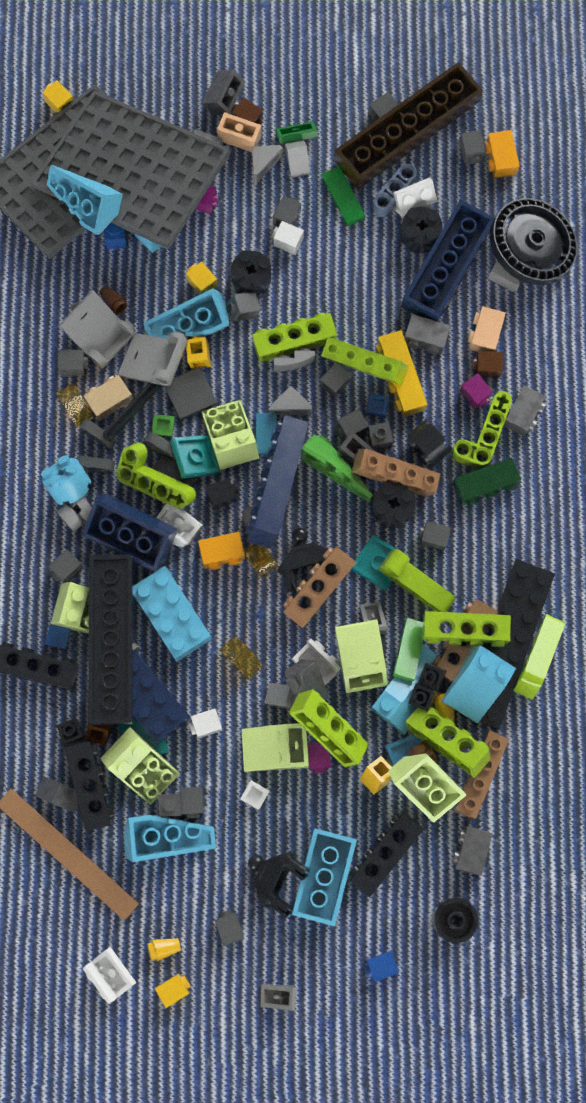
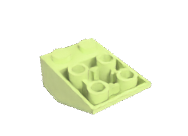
(230, 435)
(72, 607)
(361, 656)
(275, 747)
(139, 766)

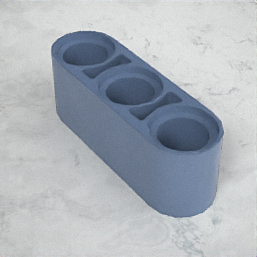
(396, 182)

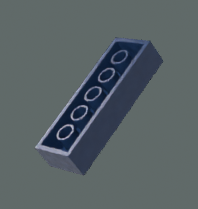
(448, 261)
(276, 481)

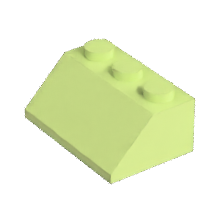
(426, 785)

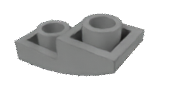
(301, 359)

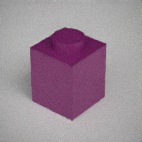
(208, 201)
(476, 392)
(318, 758)

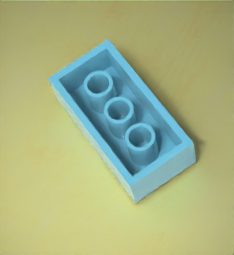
(171, 614)
(329, 866)

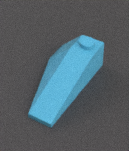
(89, 200)
(195, 317)
(394, 702)
(160, 837)

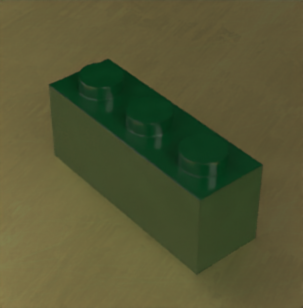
(486, 482)

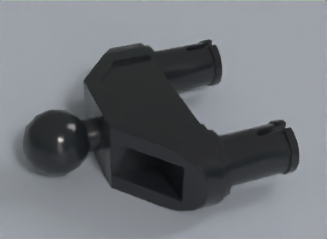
(302, 556)
(272, 877)

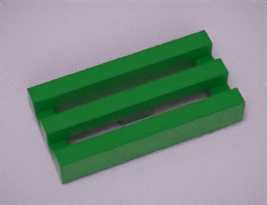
(296, 132)

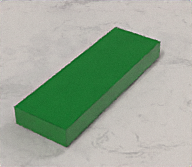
(343, 196)

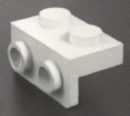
(414, 196)
(184, 522)
(327, 664)
(109, 975)

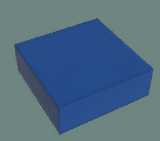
(377, 405)
(58, 637)

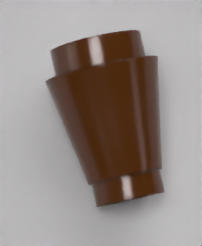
(113, 300)

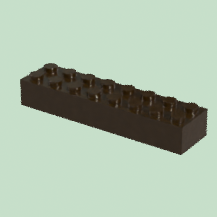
(408, 125)

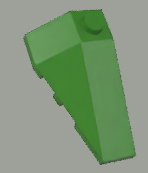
(325, 459)

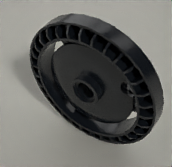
(533, 238)

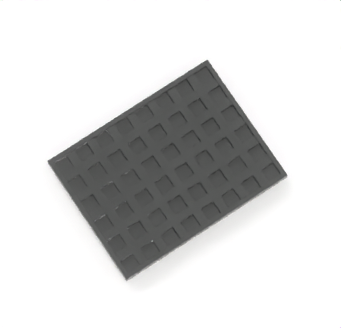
(146, 159)
(36, 213)

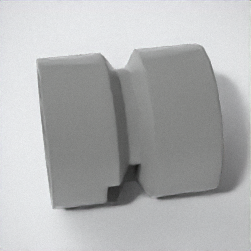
(69, 515)

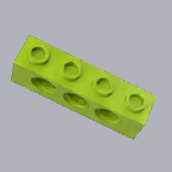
(287, 346)
(364, 361)
(499, 623)
(328, 728)
(470, 762)

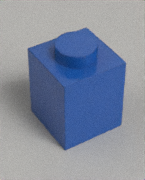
(115, 237)
(381, 966)

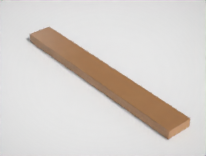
(68, 854)

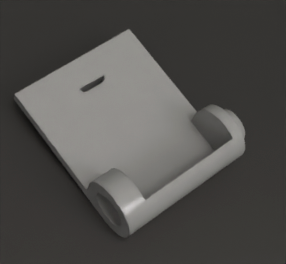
(98, 331)
(153, 358)

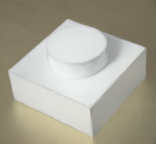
(254, 795)

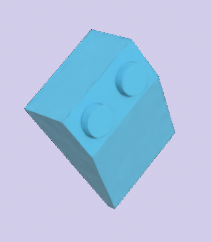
(478, 683)

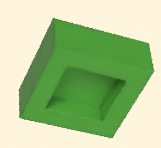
(163, 426)

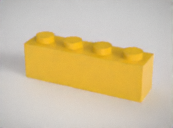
(409, 395)

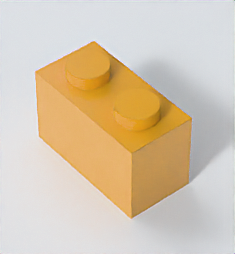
(502, 154)
(221, 551)

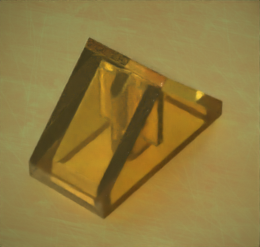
(74, 404)
(260, 560)
(241, 657)

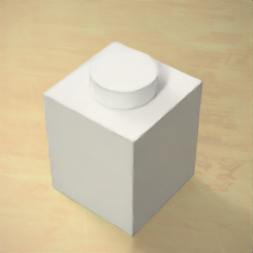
(288, 237)
(205, 723)

